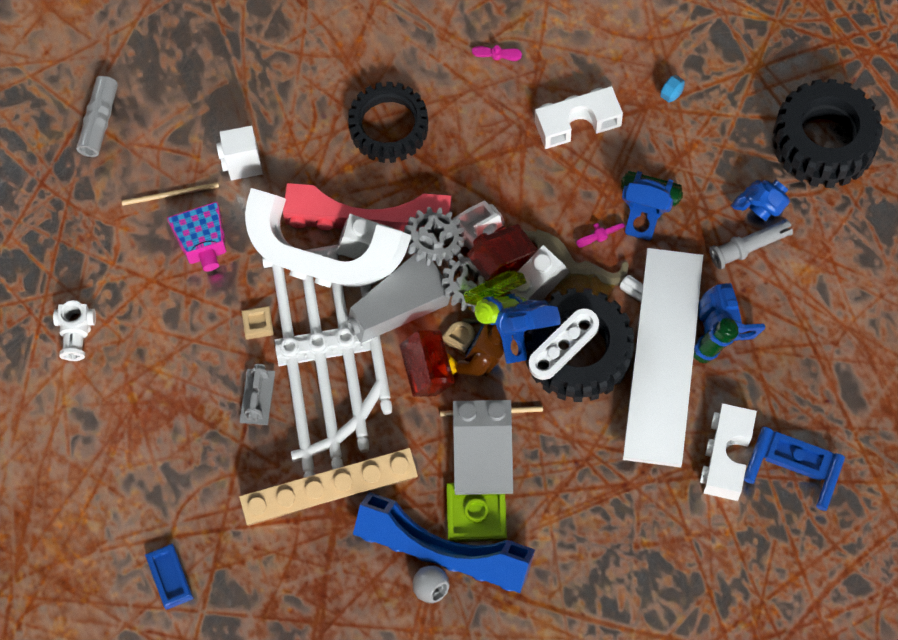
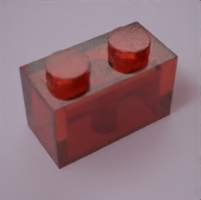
(501, 251)
(426, 363)

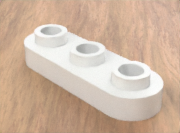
(569, 333)

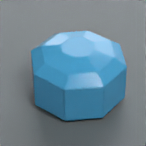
(672, 88)

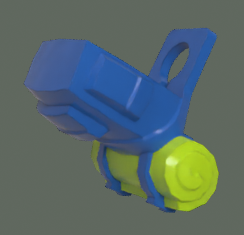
(513, 317)

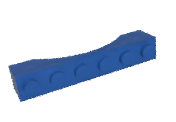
(387, 524)

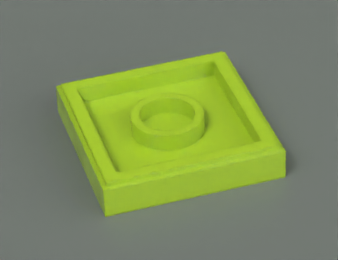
(475, 517)

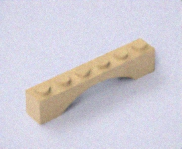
(328, 486)

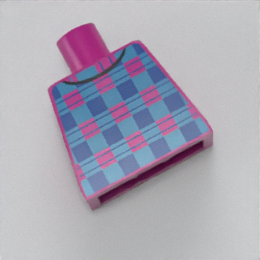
(200, 235)

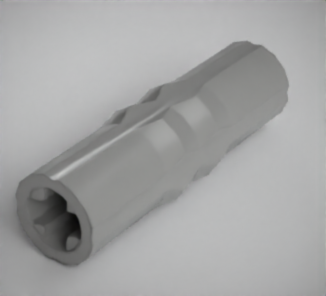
(97, 116)

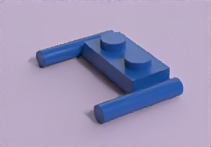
(797, 457)

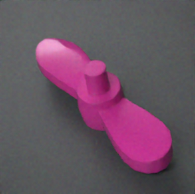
(497, 53)
(600, 234)

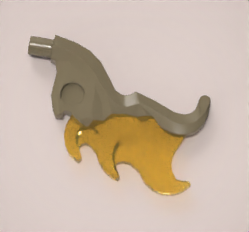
(581, 274)

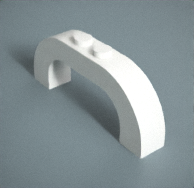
(264, 230)

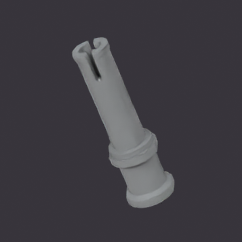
(740, 247)

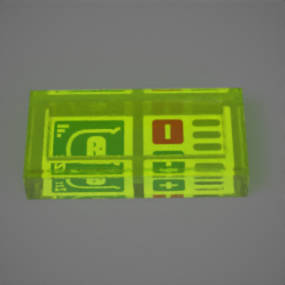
(495, 287)

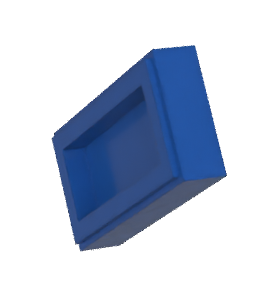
(169, 576)

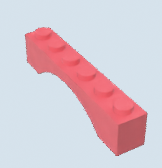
(310, 207)

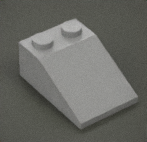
(482, 447)

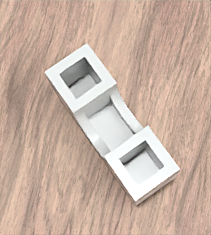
(597, 107)
(723, 476)

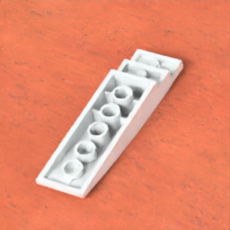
(663, 358)

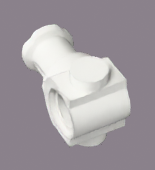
(73, 331)

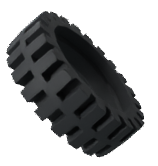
(382, 95)

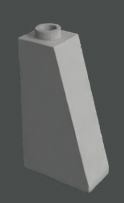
(397, 300)

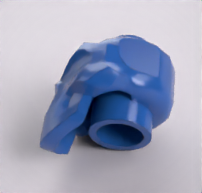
(763, 198)

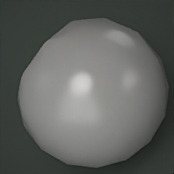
(430, 584)

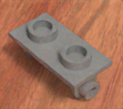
(257, 395)

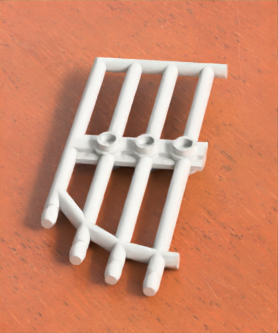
(319, 346)

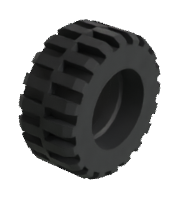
(835, 103)
(605, 373)

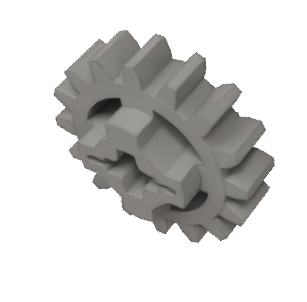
(442, 228)
(461, 285)

